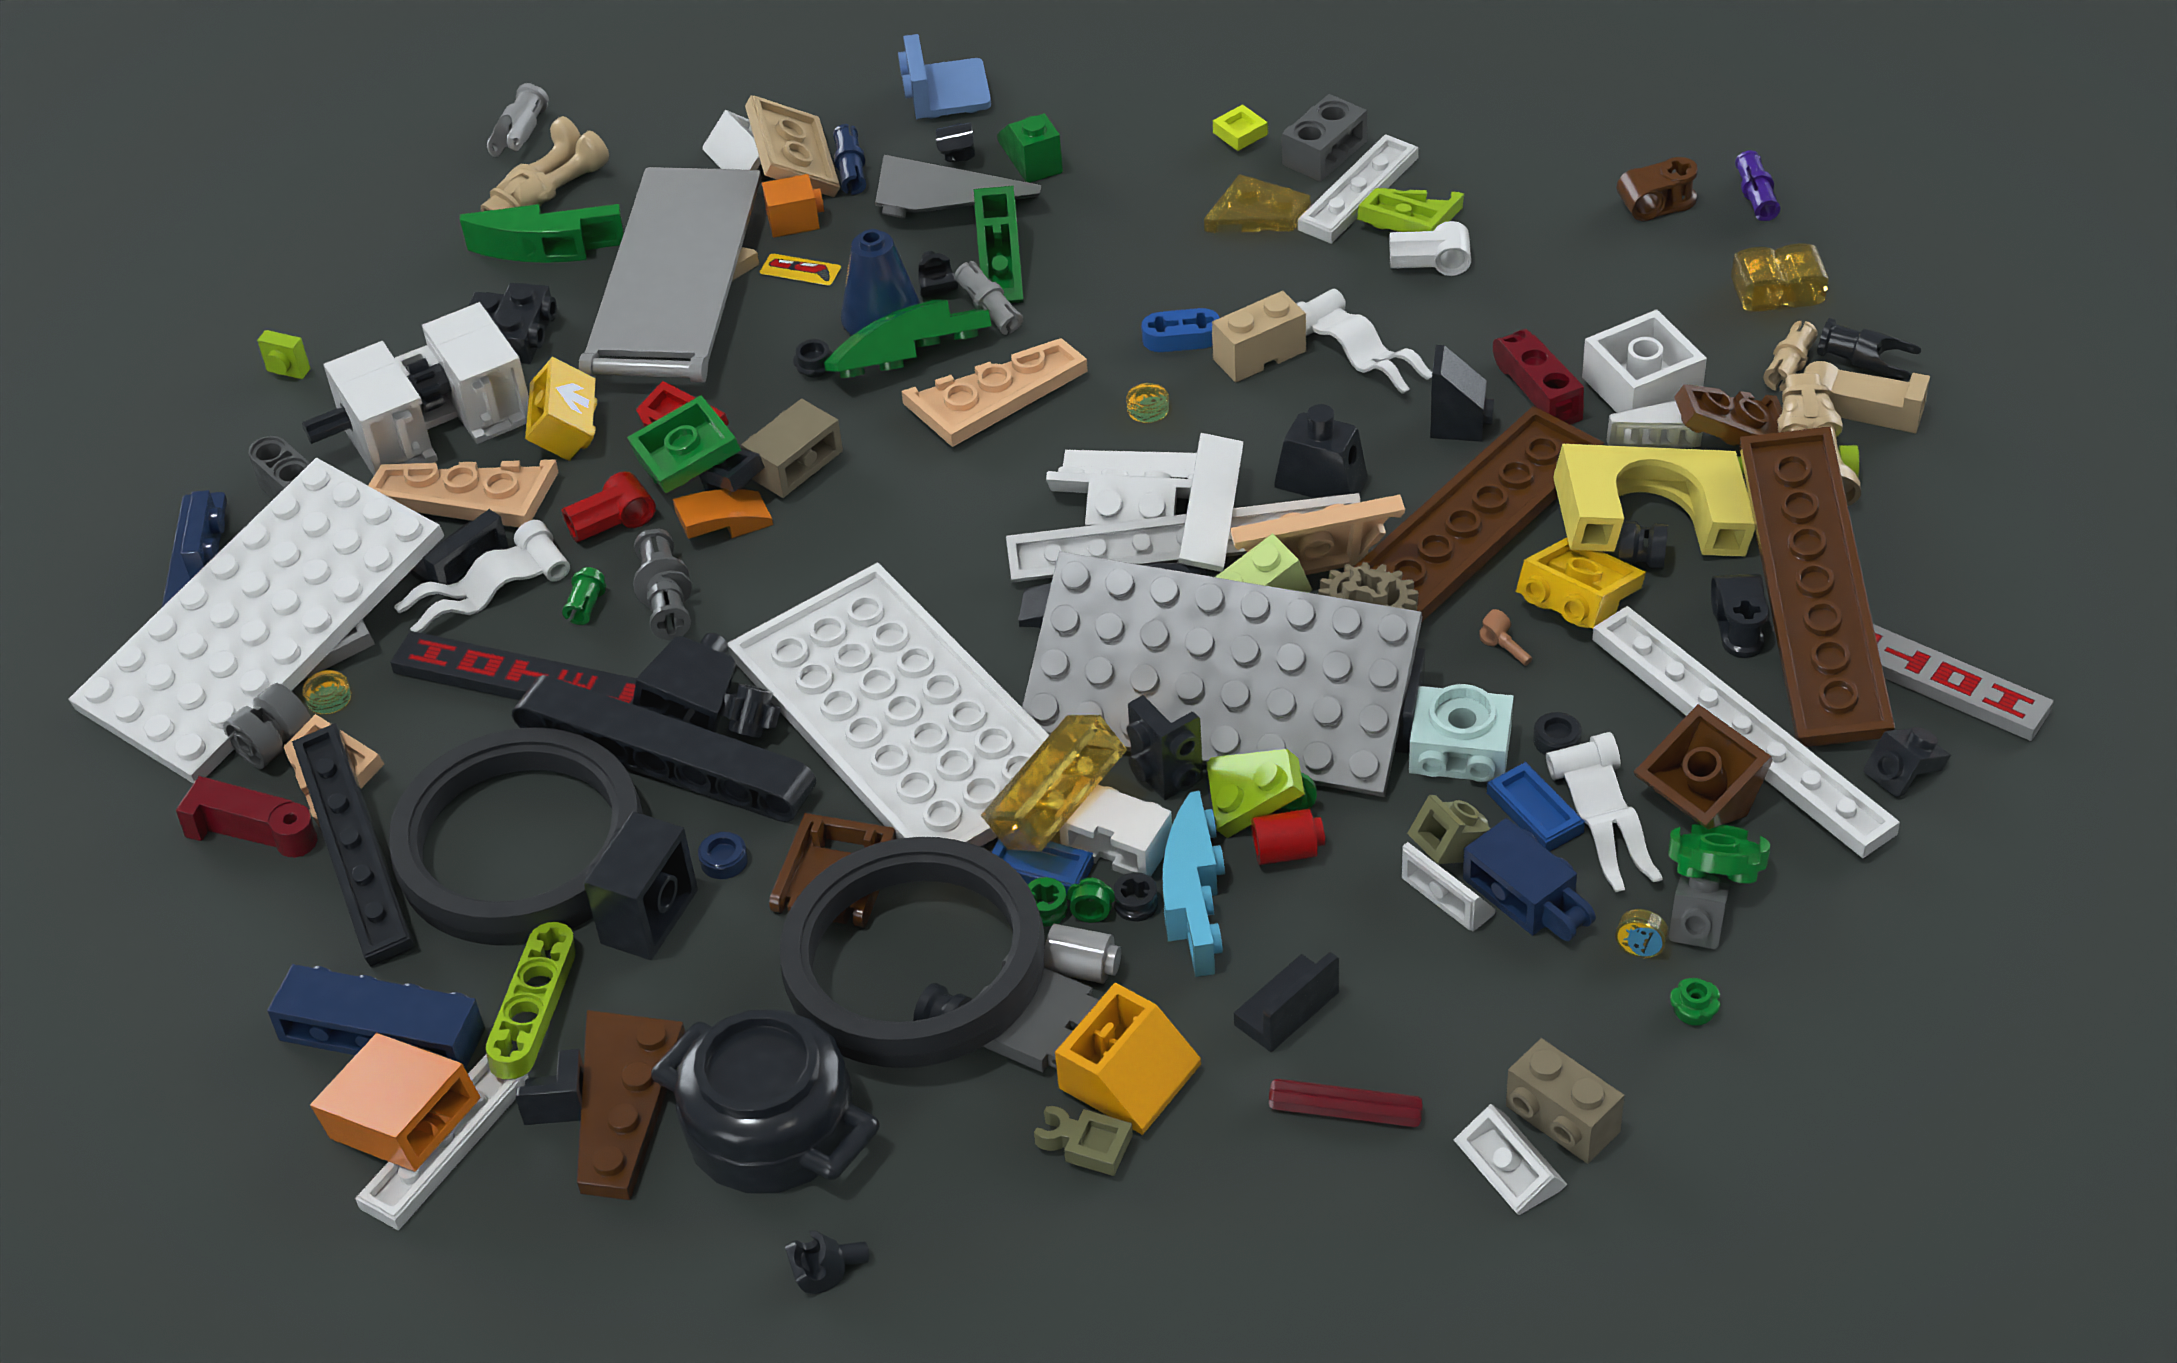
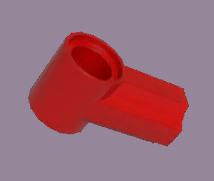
(619, 502)

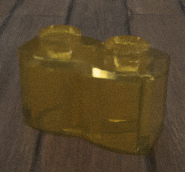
(1779, 277)

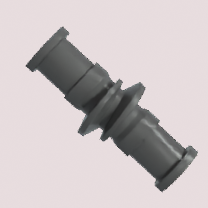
(662, 584)

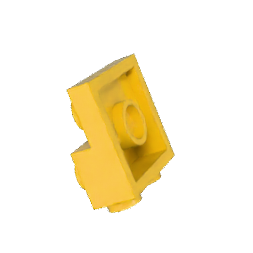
(1577, 583)

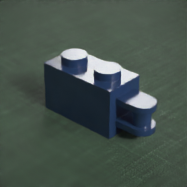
(1526, 881)

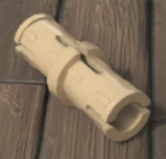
(1790, 354)

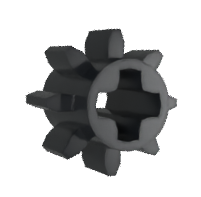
(750, 710)

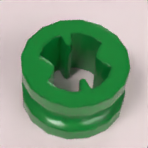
(1049, 890)

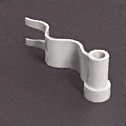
(1358, 337)
(489, 572)
(1599, 803)

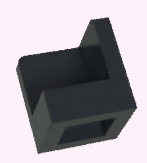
(554, 1097)

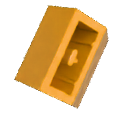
(1125, 1059)

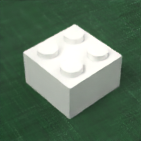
(1641, 363)

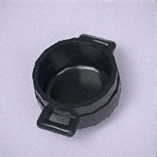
(765, 1101)

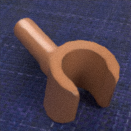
(1495, 631)

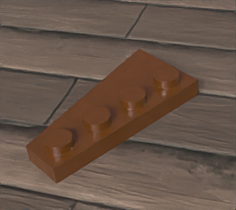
(620, 1099)

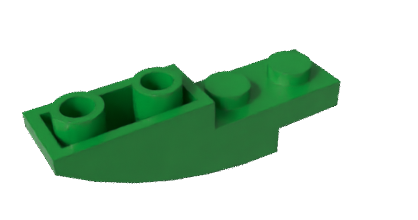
(542, 238)
(893, 336)

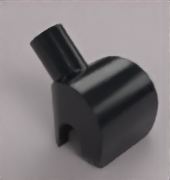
(956, 142)
(935, 274)
(822, 1262)

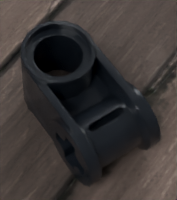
(1740, 612)

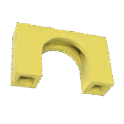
(1700, 481)

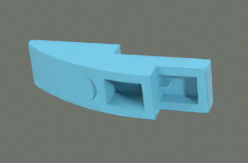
(1191, 881)

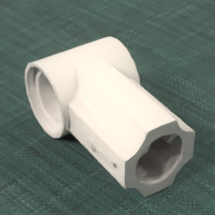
(1444, 248)

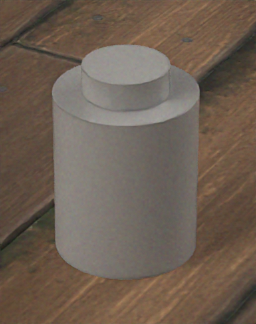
(1081, 953)

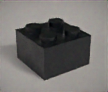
(641, 885)

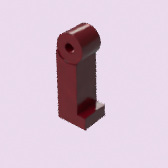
(1540, 375)
(246, 816)

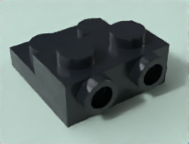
(520, 315)

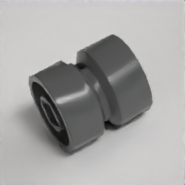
(261, 737)

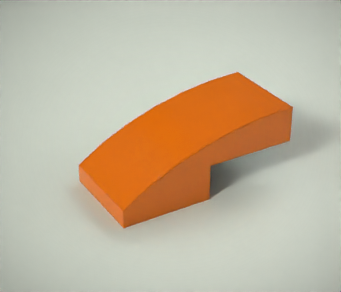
(716, 509)

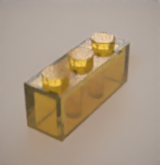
(1054, 782)

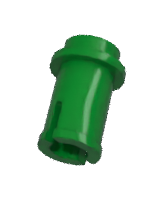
(587, 587)

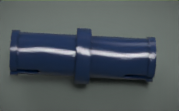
(849, 159)

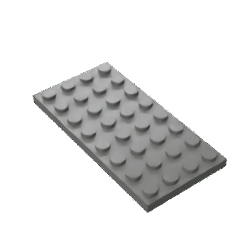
(1245, 657)

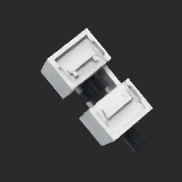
(393, 401)

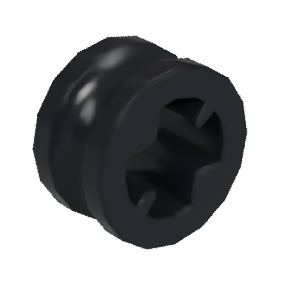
(1129, 907)

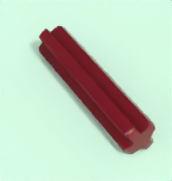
(1346, 1102)

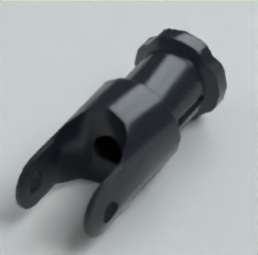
(1863, 348)

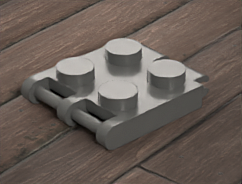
(1046, 1022)

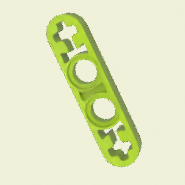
(526, 998)

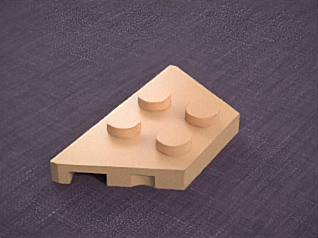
(1327, 536)

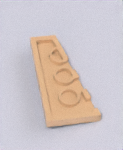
(468, 490)

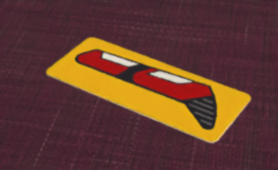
(800, 269)

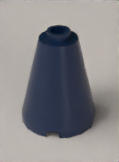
(874, 281)

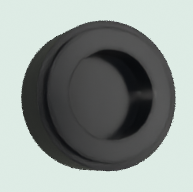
(1556, 732)

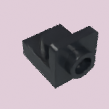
(733, 472)

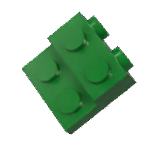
(683, 444)

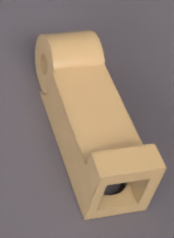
(1874, 398)

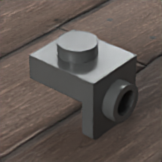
(1699, 911)

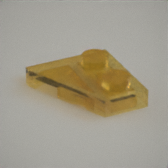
(1257, 206)

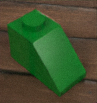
(1033, 147)

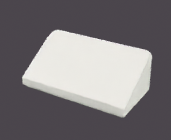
(1444, 889)
(1509, 1160)

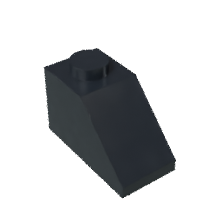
(1458, 399)

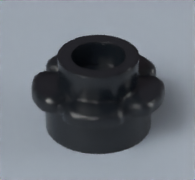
(811, 357)

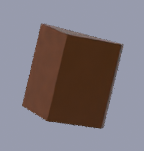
(1706, 769)

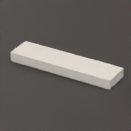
(1340, 203)
(399, 1191)

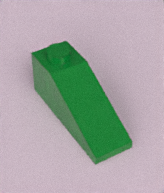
(999, 239)

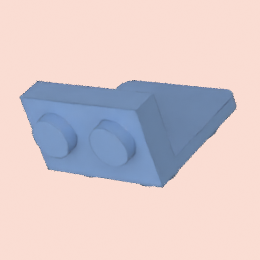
(942, 86)

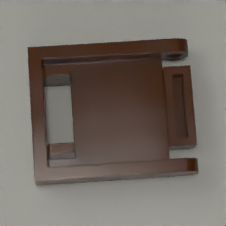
(810, 858)

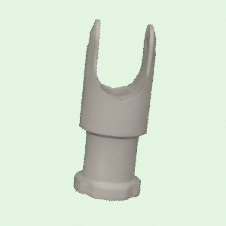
(518, 119)

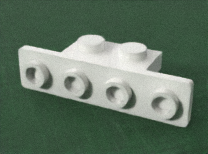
(1121, 497)

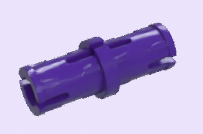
(1757, 185)

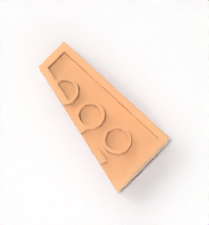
(994, 391)

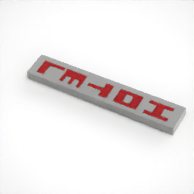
(1961, 685)

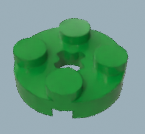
(1719, 851)

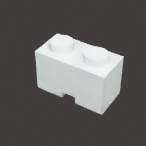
(1119, 830)

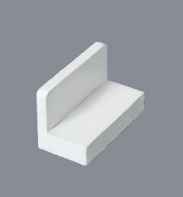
(732, 143)

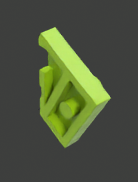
(1407, 210)
(1251, 786)

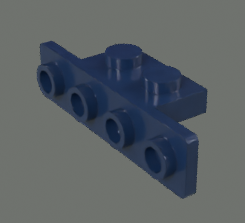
(195, 538)

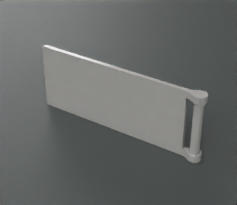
(672, 273)

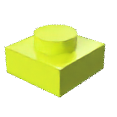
(1240, 127)

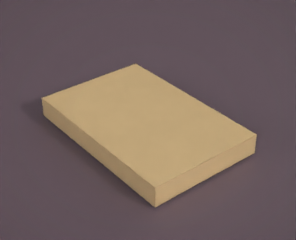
(791, 144)

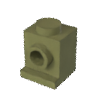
(1454, 822)

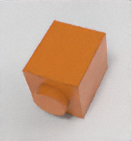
(792, 205)

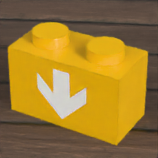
(561, 409)

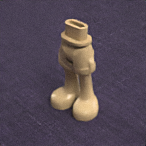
(567, 160)
(1808, 407)

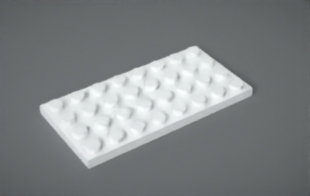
(256, 617)
(893, 705)

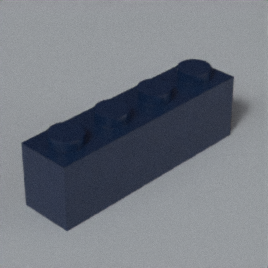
(348, 1010)

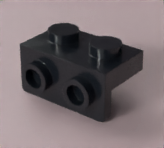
(1163, 751)

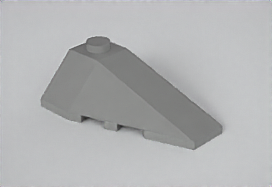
(926, 187)

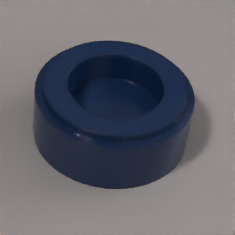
(722, 855)

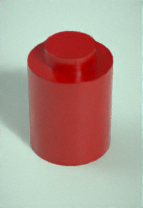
(1287, 836)

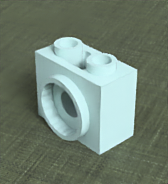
(1460, 733)

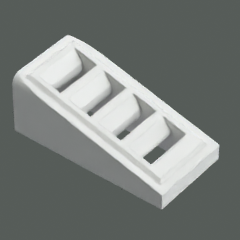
(1651, 427)

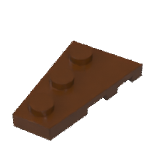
(1727, 417)

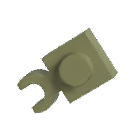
(1090, 1142)

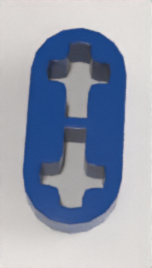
(1178, 330)

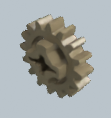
(1371, 586)

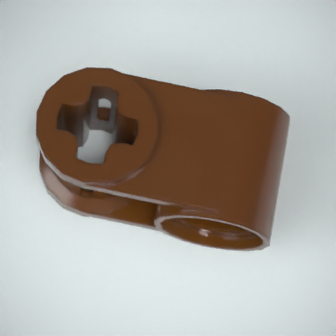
(1657, 190)

